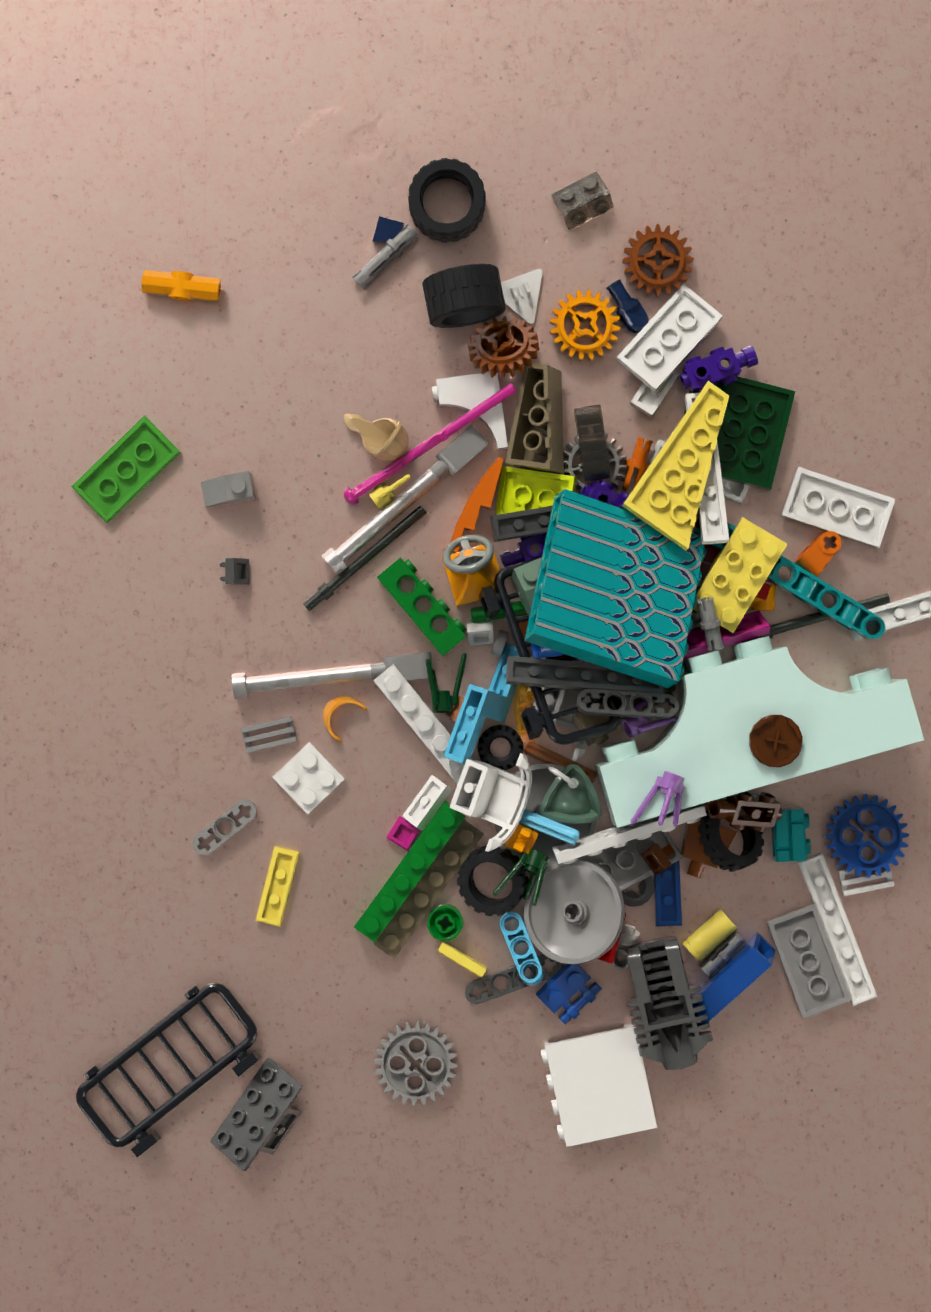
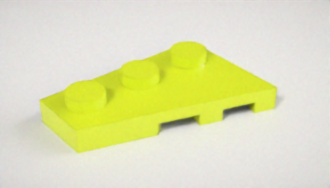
(529, 489)

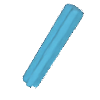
(549, 827)

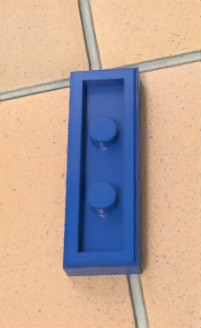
(668, 896)

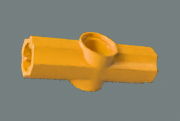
(181, 285)

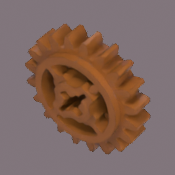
(645, 260)
(501, 342)

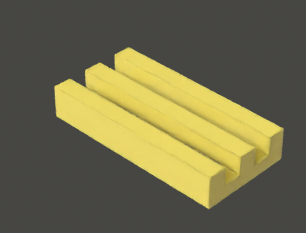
(462, 959)

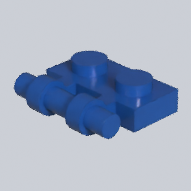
(563, 986)

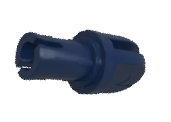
(629, 309)

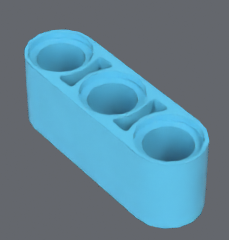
(518, 936)

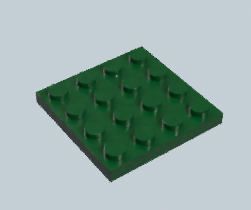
(752, 431)

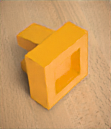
(522, 839)

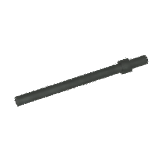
(325, 591)
(819, 617)

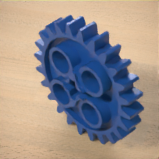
(881, 819)

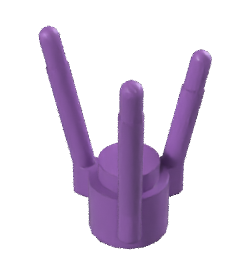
(636, 726)
(671, 786)

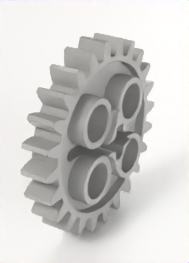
(398, 1077)

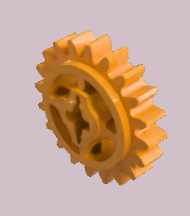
(600, 308)

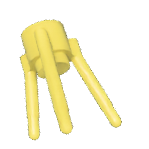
(383, 495)

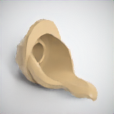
(382, 437)

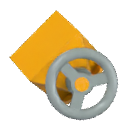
(470, 568)

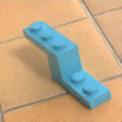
(480, 704)

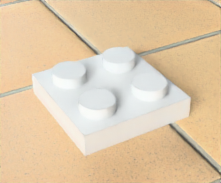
(308, 778)

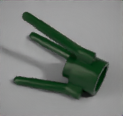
(441, 700)
(536, 865)

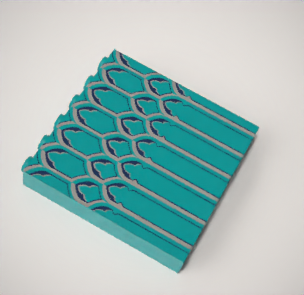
(614, 591)

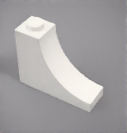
(468, 392)

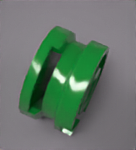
(445, 922)

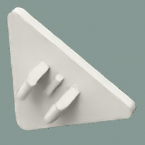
(522, 294)

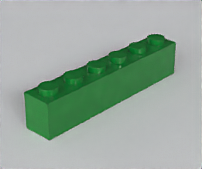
(409, 871)

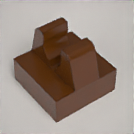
(658, 858)

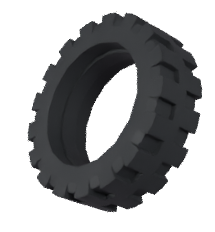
(720, 854)
(475, 897)

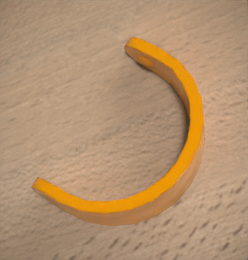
(332, 705)

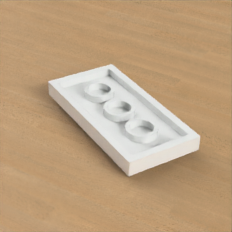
(669, 338)
(838, 507)

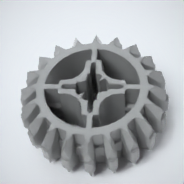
(613, 460)

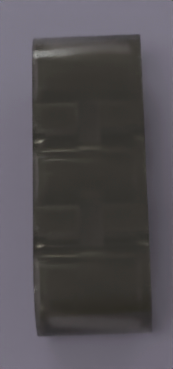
(592, 443)

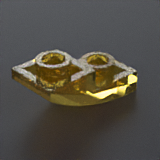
(522, 700)

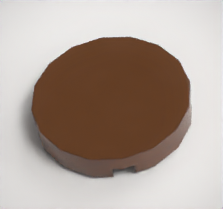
(775, 740)

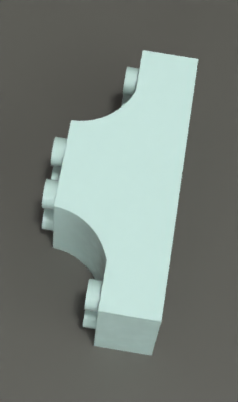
(717, 715)

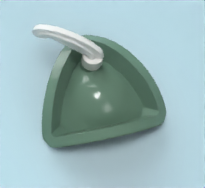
(571, 797)

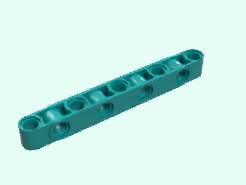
(811, 591)

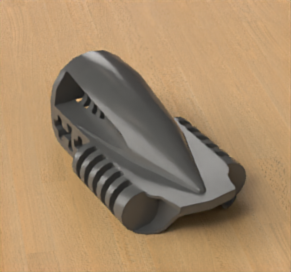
(666, 1005)

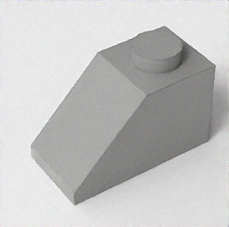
(228, 489)

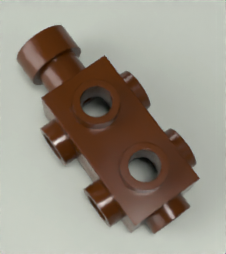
(747, 810)

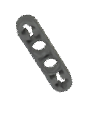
(627, 708)
(514, 982)

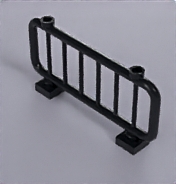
(534, 721)
(238, 1053)

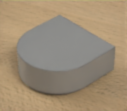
(500, 642)

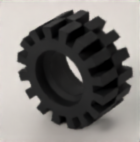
(491, 734)

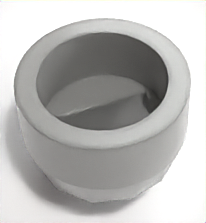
(622, 964)

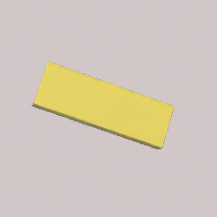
(277, 886)

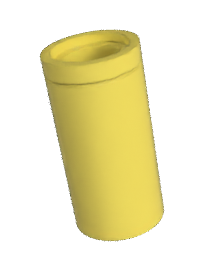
(709, 935)

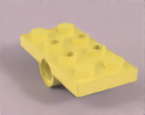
(740, 572)

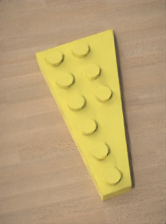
(676, 479)

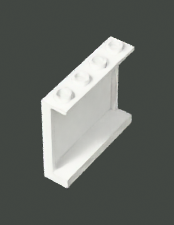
(599, 1086)

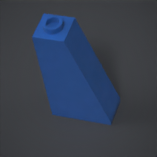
(736, 975)

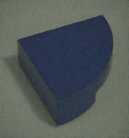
(386, 229)

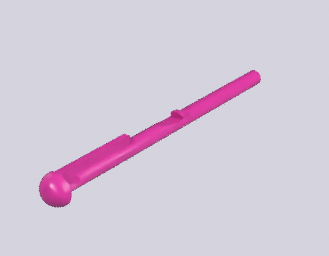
(352, 495)

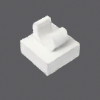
(480, 633)

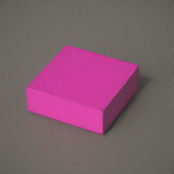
(403, 833)

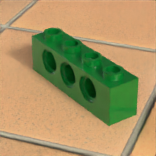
(391, 580)

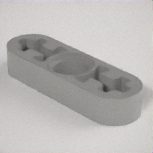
(214, 844)

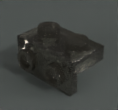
(583, 200)

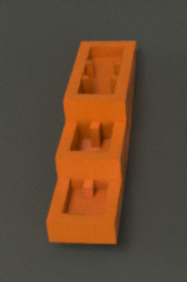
(480, 498)

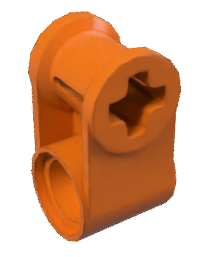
(815, 556)

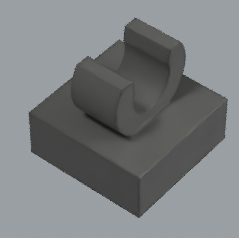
(236, 571)

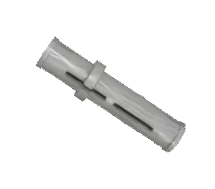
(385, 256)

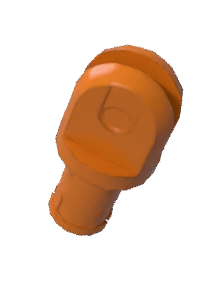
(637, 462)

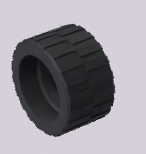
(439, 170)
(464, 295)

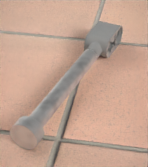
(450, 459)
(410, 666)

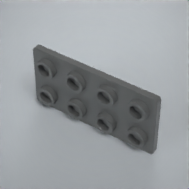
(259, 1116)

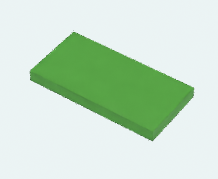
(126, 469)

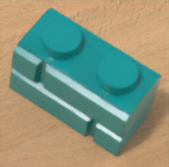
(789, 836)

